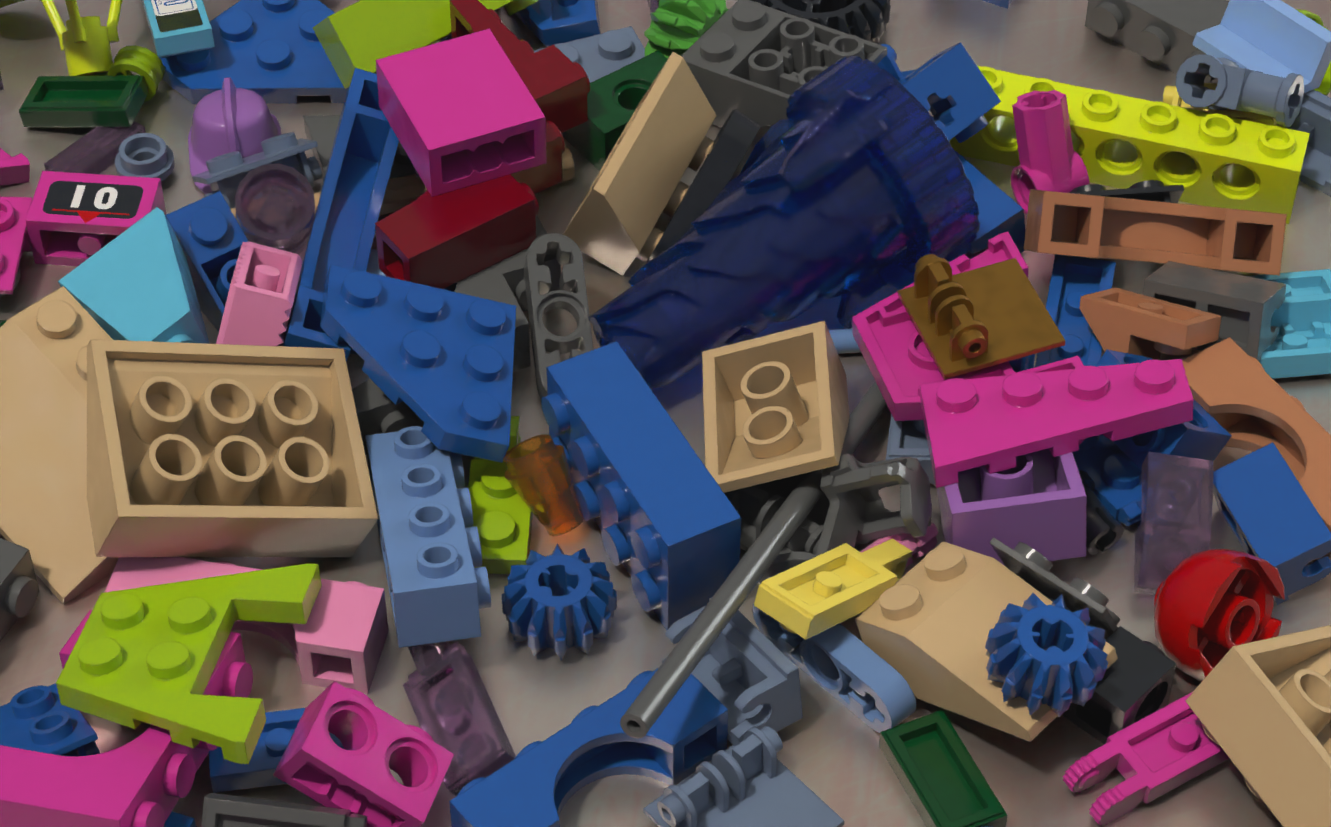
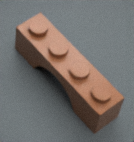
(1154, 232)
(1261, 412)

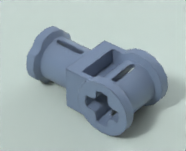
(1240, 89)

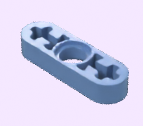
(846, 671)

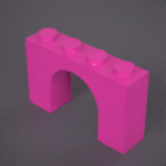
(118, 787)

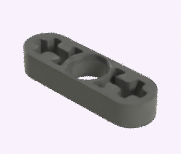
(539, 282)

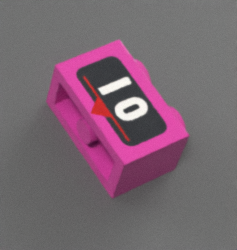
(84, 212)

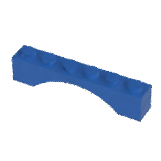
(346, 207)

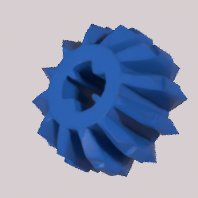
(559, 601)
(1046, 654)

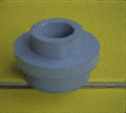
(144, 157)

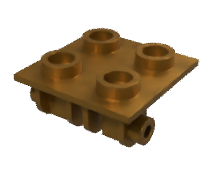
(977, 315)

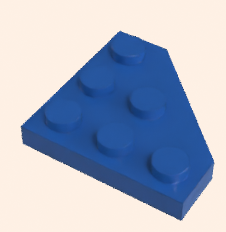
(264, 50)
(433, 351)

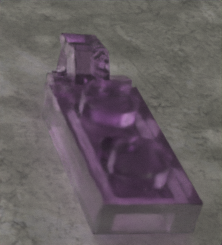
(457, 712)

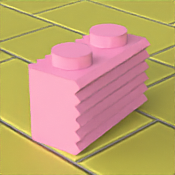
(260, 296)

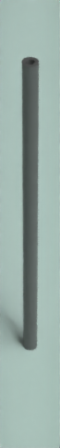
(742, 580)

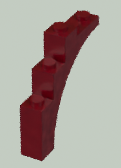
(479, 225)

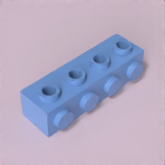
(427, 538)

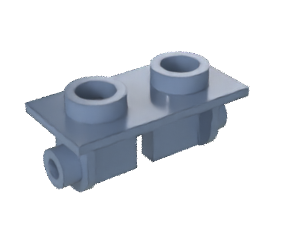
(229, 169)

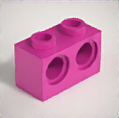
(360, 773)

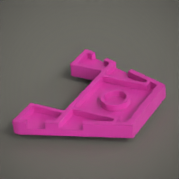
(900, 355)

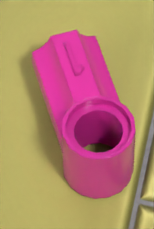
(1044, 147)

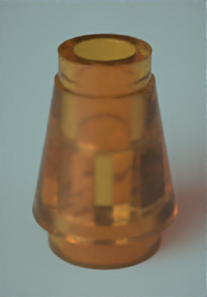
(544, 482)

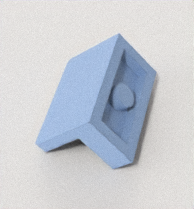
(1270, 40)

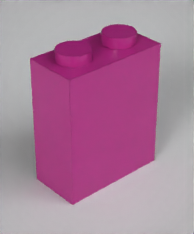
(461, 112)

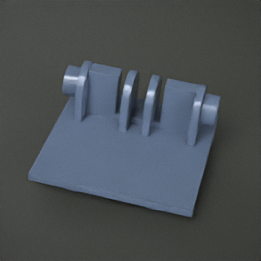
(743, 790)

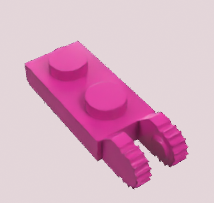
(1151, 757)

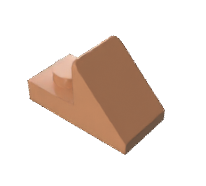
(1146, 324)

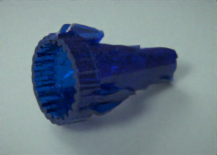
(820, 211)

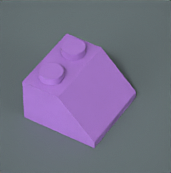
(1029, 504)

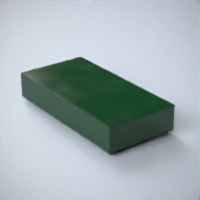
(84, 101)
(940, 774)

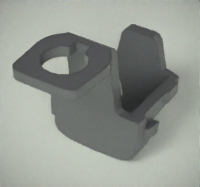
(858, 510)

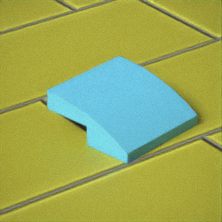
(1303, 325)

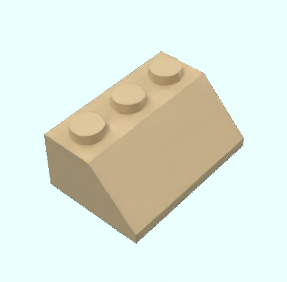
(645, 170)

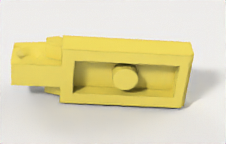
(831, 587)

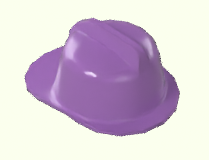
(228, 123)

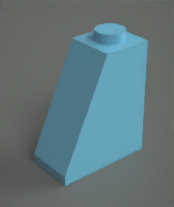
(140, 286)

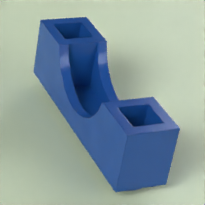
(594, 747)

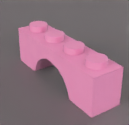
(335, 644)

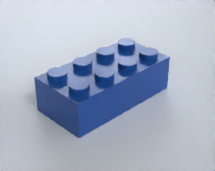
(641, 483)

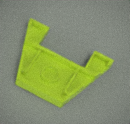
(157, 646)

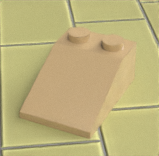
(774, 407)
(937, 630)

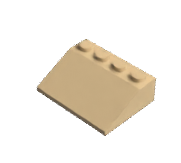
(47, 442)
(224, 451)
(1273, 721)

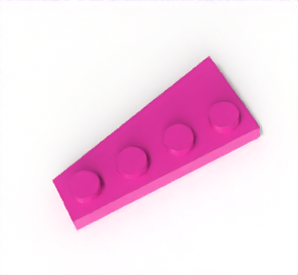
(1026, 412)

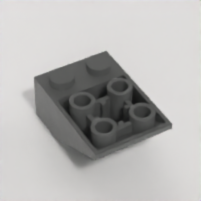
(762, 56)

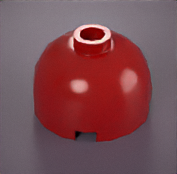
(1215, 604)

